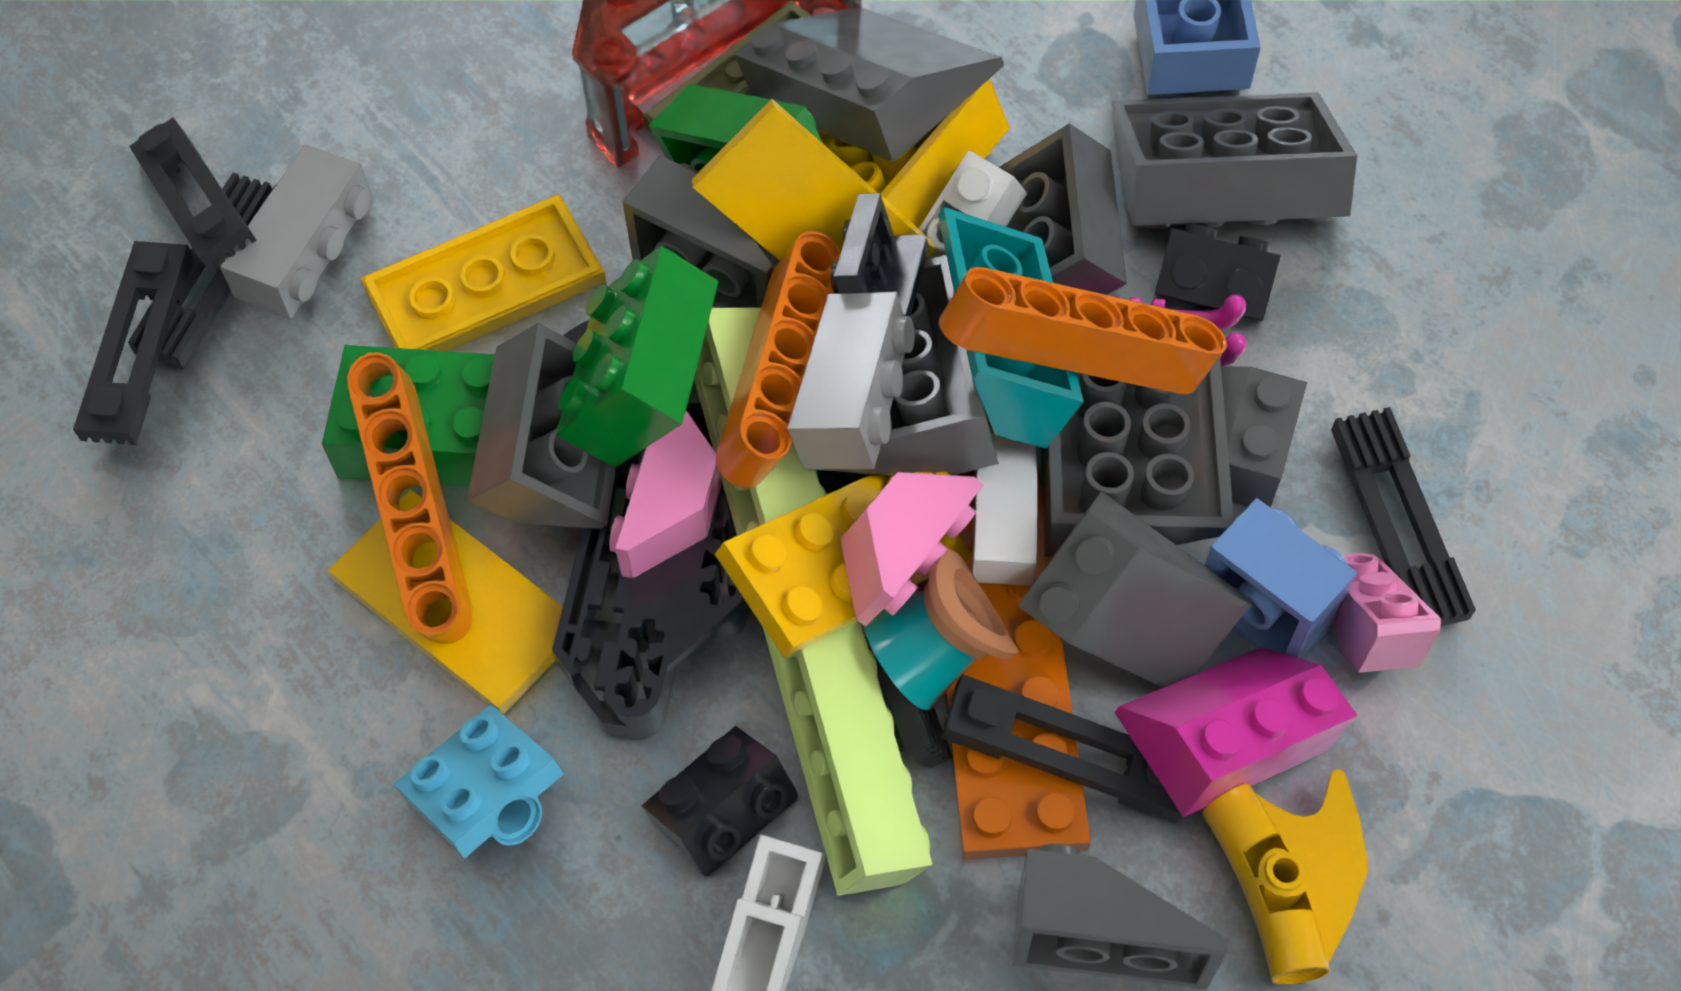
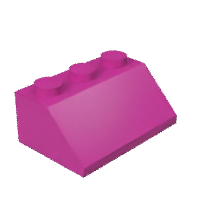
(1236, 724)

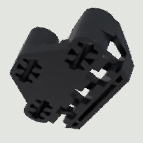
(664, 607)

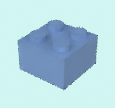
(1196, 45)
(1287, 575)

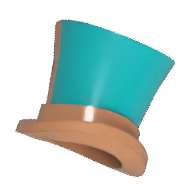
(938, 633)

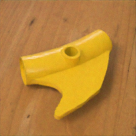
(1314, 857)

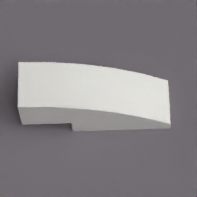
(1006, 516)
(770, 917)

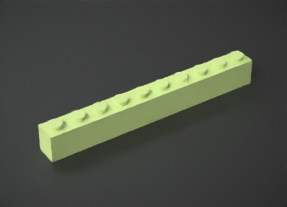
(831, 685)

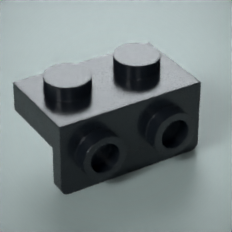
(875, 258)
(1210, 270)
(722, 799)

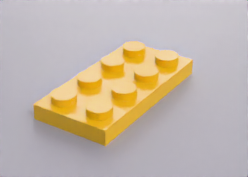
(797, 570)

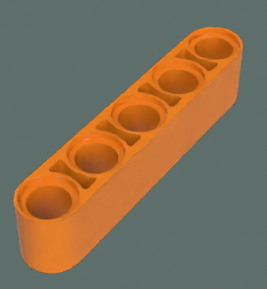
(1081, 331)
(776, 361)
(390, 477)

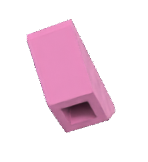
(669, 500)
(902, 536)
(1383, 619)

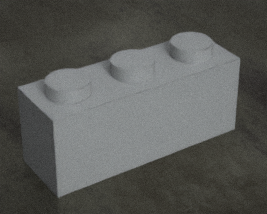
(298, 231)
(851, 381)

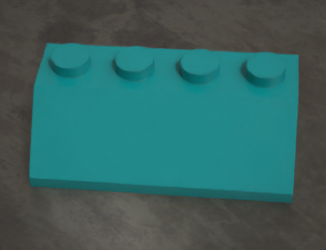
(1019, 397)

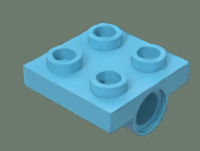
(482, 783)

